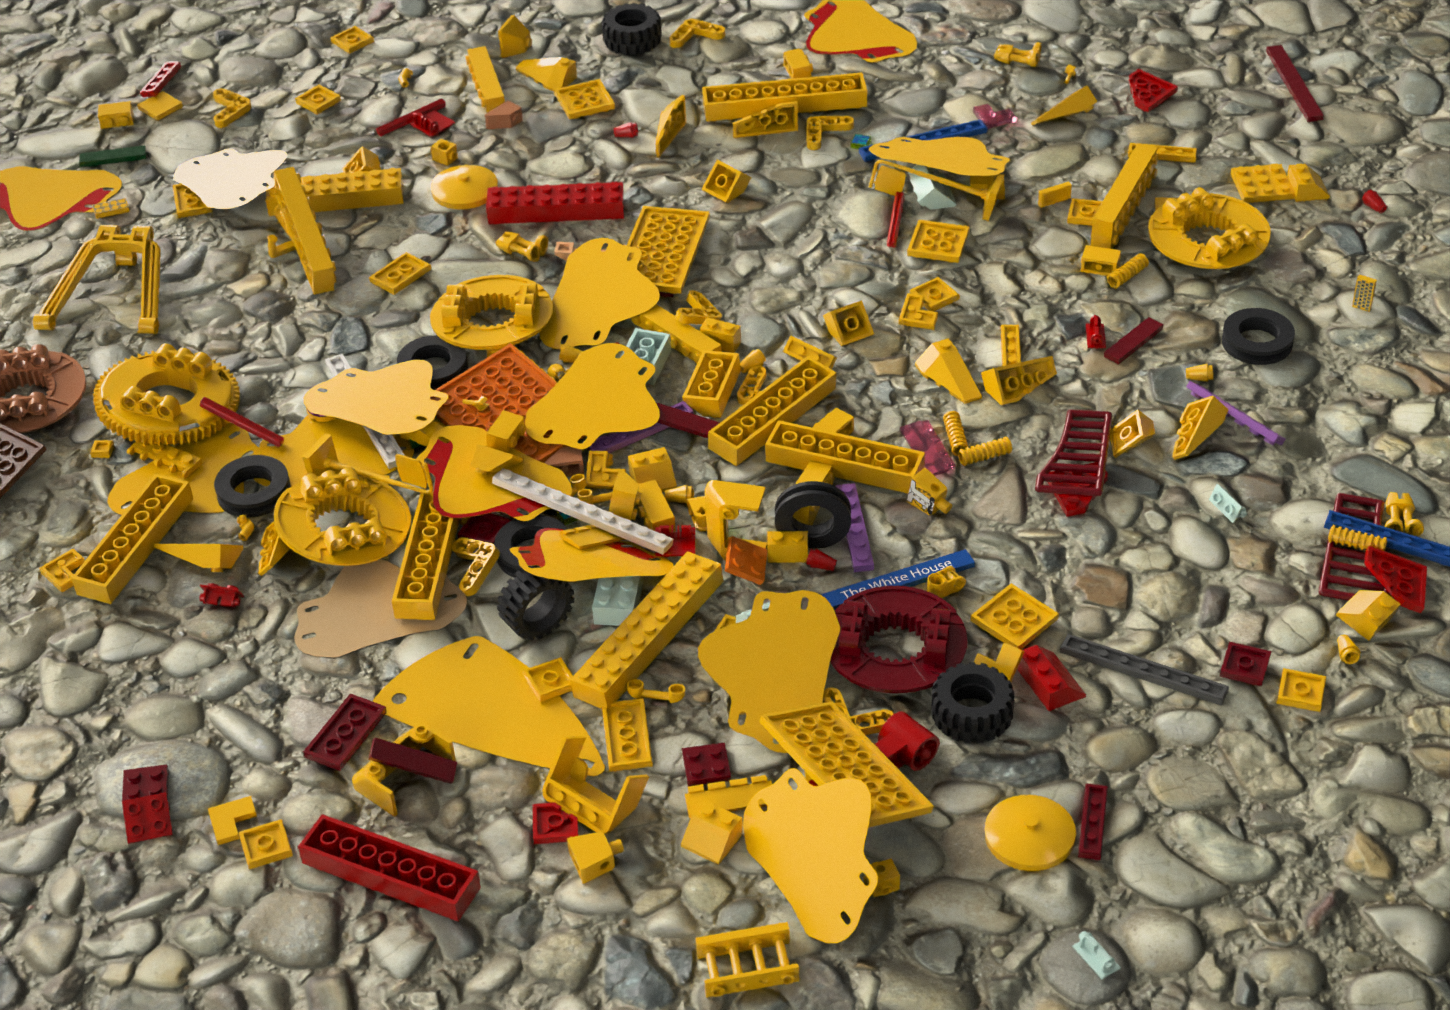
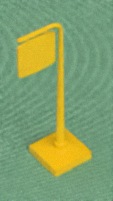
(893, 180)
(323, 457)

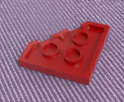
(1149, 90)
(1075, 504)
(1399, 576)

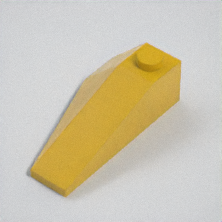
(948, 369)

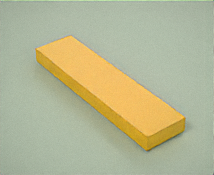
(1171, 153)
(1010, 344)

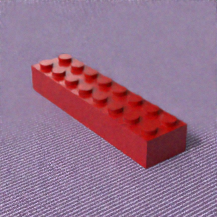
(555, 203)
(390, 867)

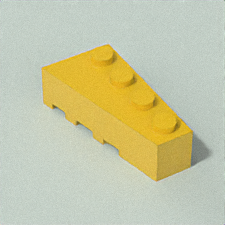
(813, 472)

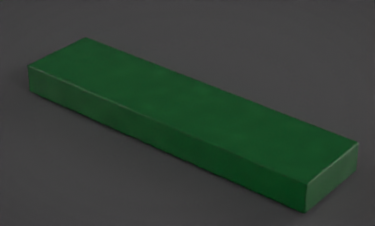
(112, 156)

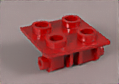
(431, 123)
(682, 541)
(147, 817)

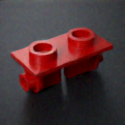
(1095, 333)
(229, 595)

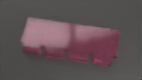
(923, 438)

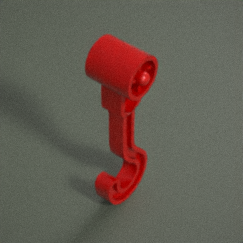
(905, 742)

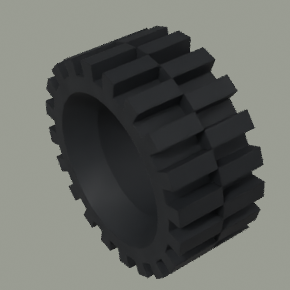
(541, 616)

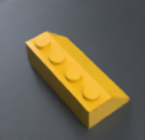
(712, 382)

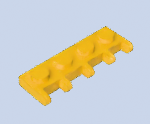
(167, 455)

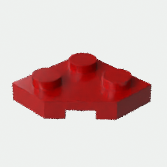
(552, 824)

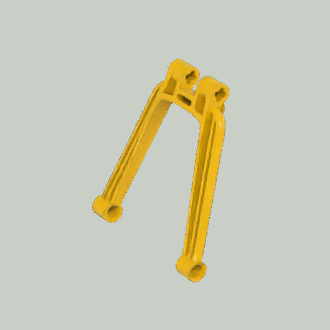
(125, 249)

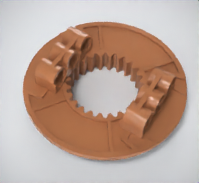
(52, 370)

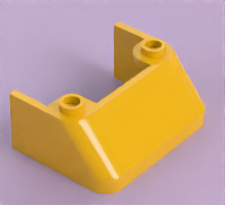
(723, 504)
(368, 778)
(591, 806)

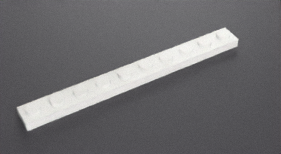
(384, 443)
(583, 511)

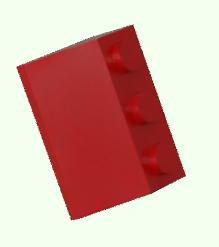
(1049, 678)

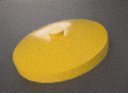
(463, 186)
(1030, 832)

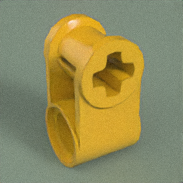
(697, 511)
(945, 583)

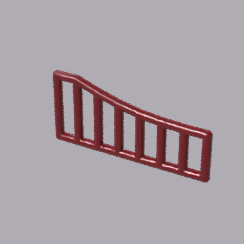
(1059, 454)
(1332, 550)

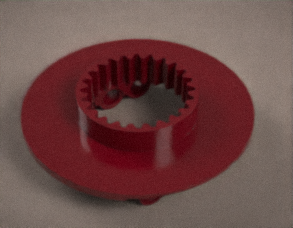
(903, 607)

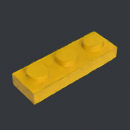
(801, 349)

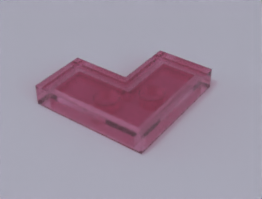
(993, 119)

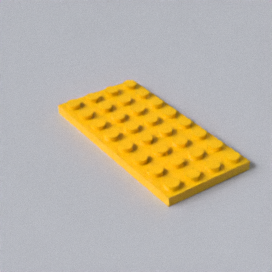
(668, 244)
(834, 749)

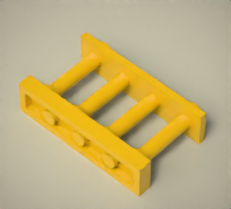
(746, 940)

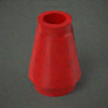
(627, 130)
(1374, 201)
(820, 560)

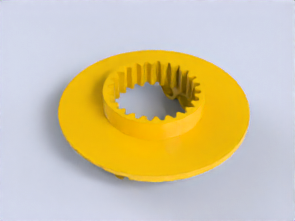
(1244, 237)
(461, 301)
(347, 546)

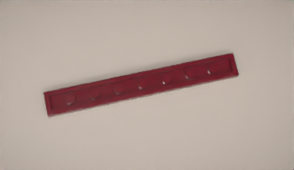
(1294, 83)

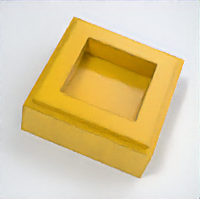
(102, 449)

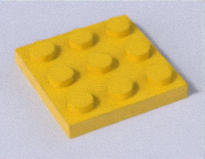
(584, 99)
(1262, 183)
(938, 241)
(1014, 617)

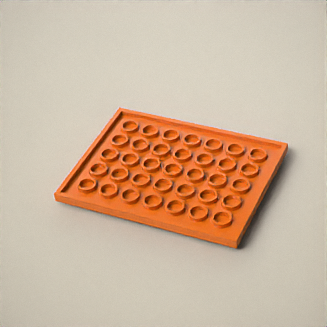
(509, 384)

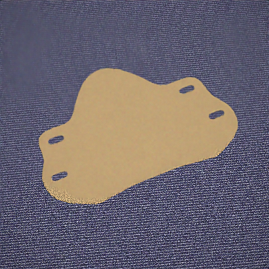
(361, 612)

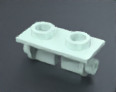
(1227, 504)
(1095, 955)

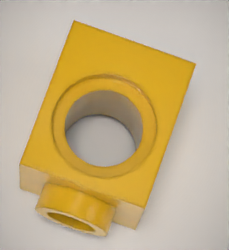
(444, 152)

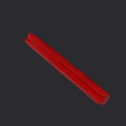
(408, 118)
(895, 219)
(241, 422)

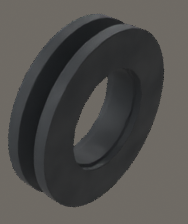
(432, 347)
(1258, 352)
(249, 468)
(814, 494)
(514, 534)

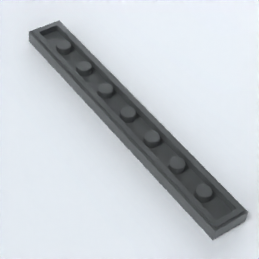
(1144, 669)

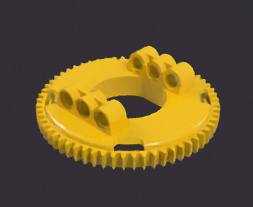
(157, 418)

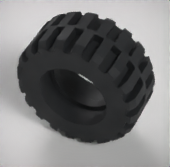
(631, 29)
(972, 723)

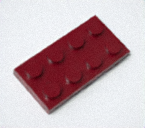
(345, 732)

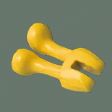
(1008, 53)
(513, 242)
(1402, 507)

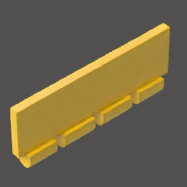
(588, 537)
(730, 798)

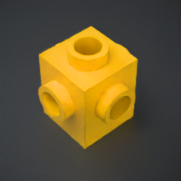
(887, 877)

